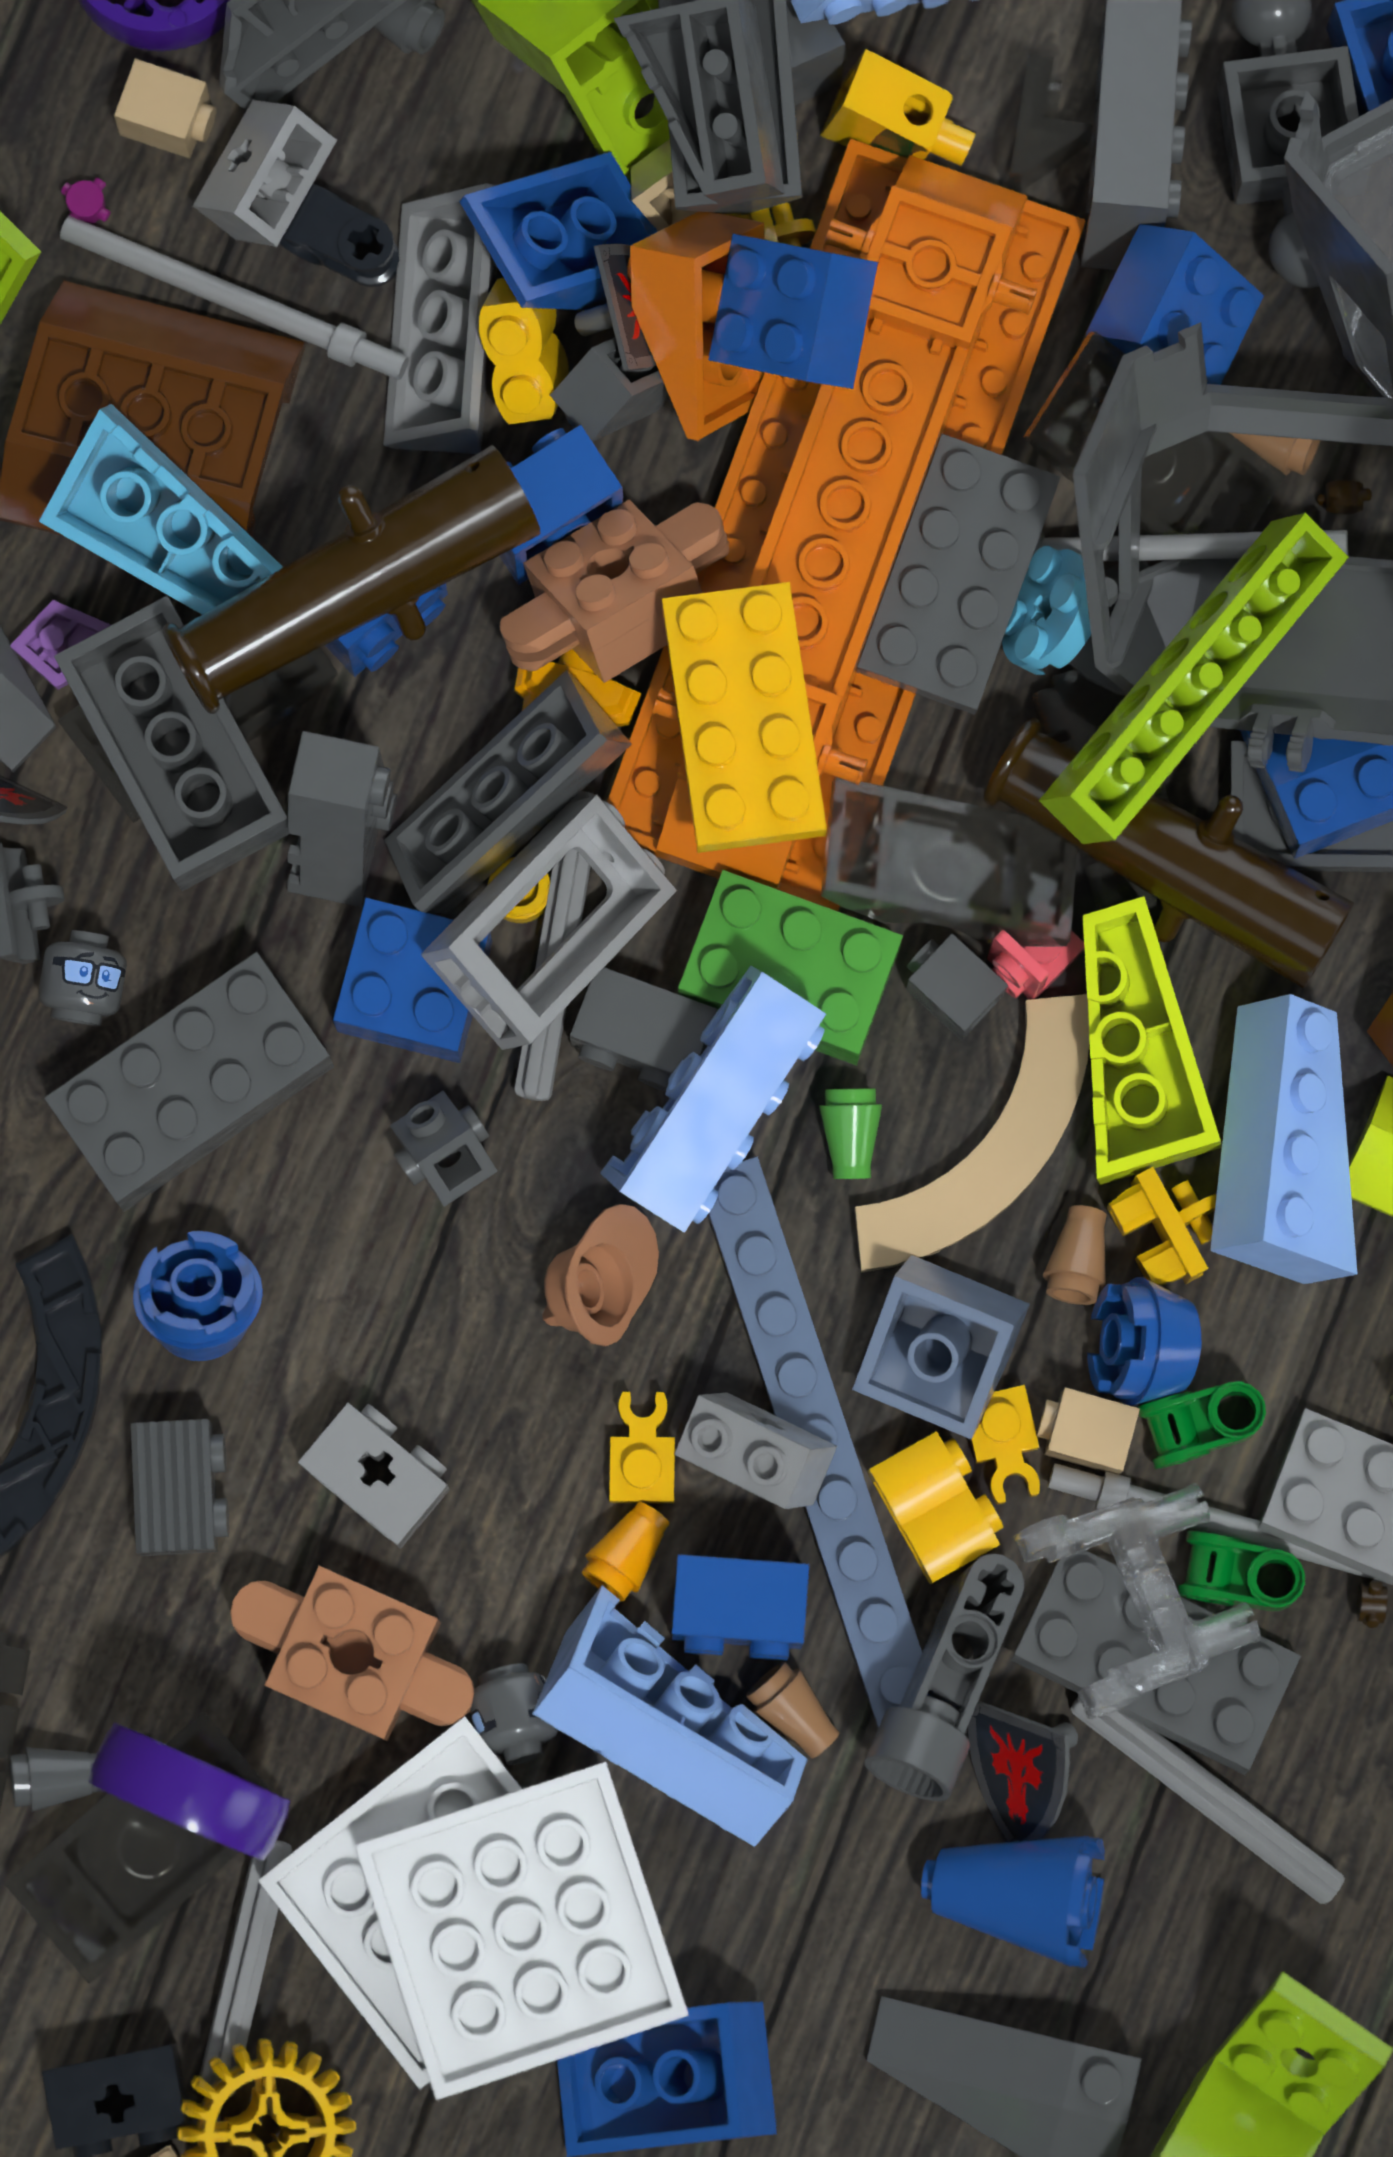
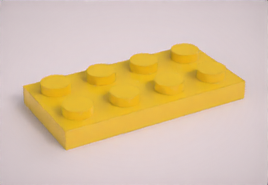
(743, 717)

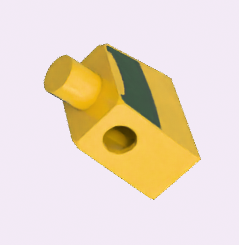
(896, 112)

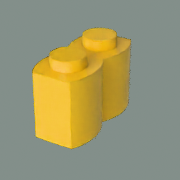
(525, 356)
(935, 1507)

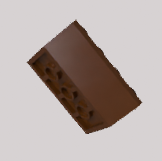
(183, 379)

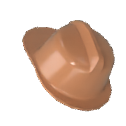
(603, 1277)

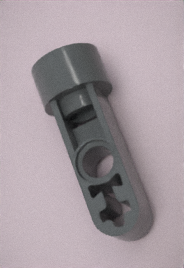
(924, 1739)

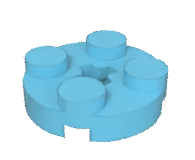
(1050, 612)

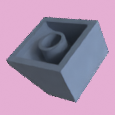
(940, 1346)

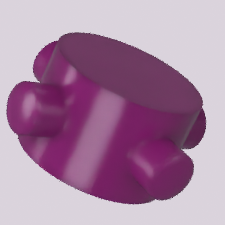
(86, 200)

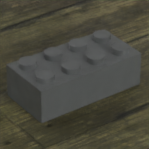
(175, 759)
(190, 1082)

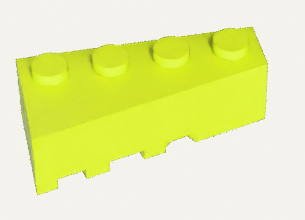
(1142, 1065)

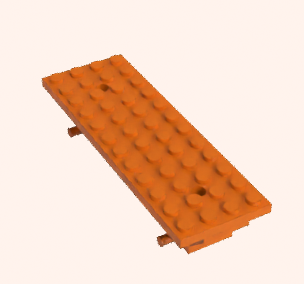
(838, 470)

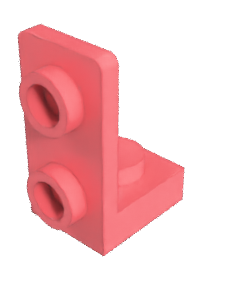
(1030, 968)

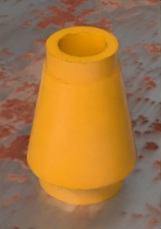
(626, 1552)

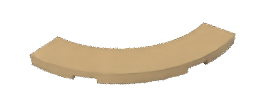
(1004, 1160)

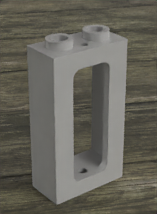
(633, 896)

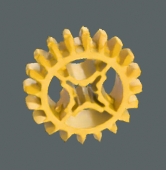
(264, 2095)

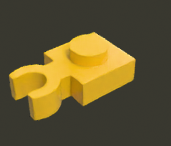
(1003, 1436)
(642, 1462)

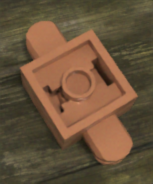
(607, 587)
(352, 1653)

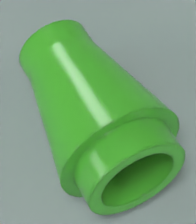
(851, 1130)

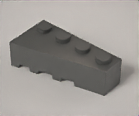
(1135, 125)

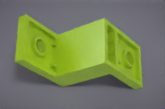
(590, 62)
(1262, 2094)

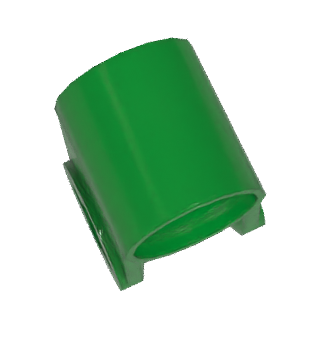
(1198, 1422)
(1236, 1572)

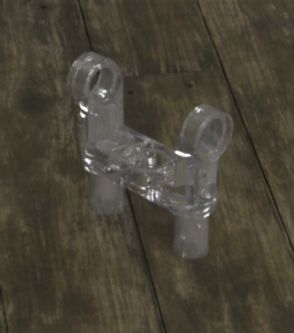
(1133, 1535)

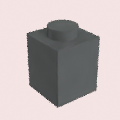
(954, 985)

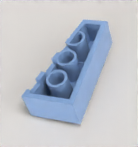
(717, 1100)
(1285, 1146)
(667, 1723)

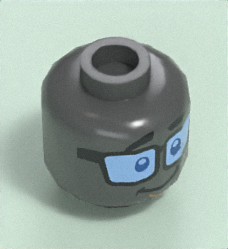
(82, 979)
(505, 1715)

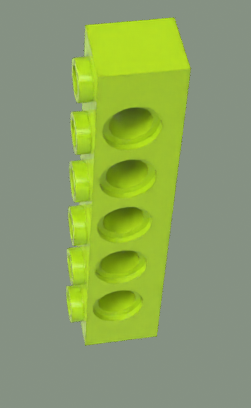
(1193, 679)

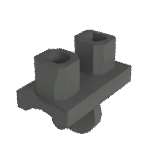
(23, 906)

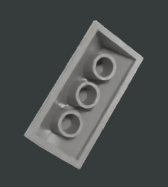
(437, 309)

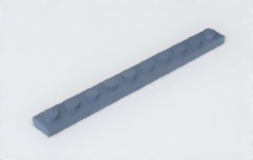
(805, 1396)

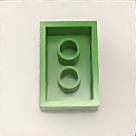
(801, 945)

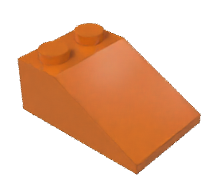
(676, 302)

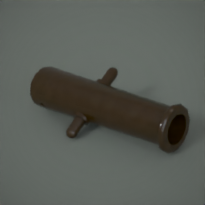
(357, 576)
(1188, 865)

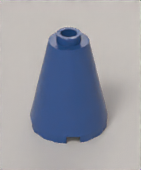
(1023, 1893)

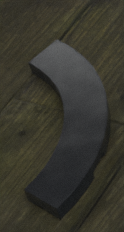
(63, 1391)

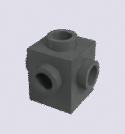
(443, 1147)

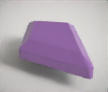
(51, 633)

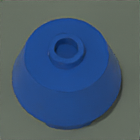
(198, 1296)
(1145, 1342)

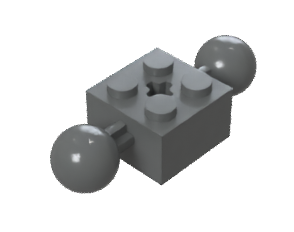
(1270, 89)

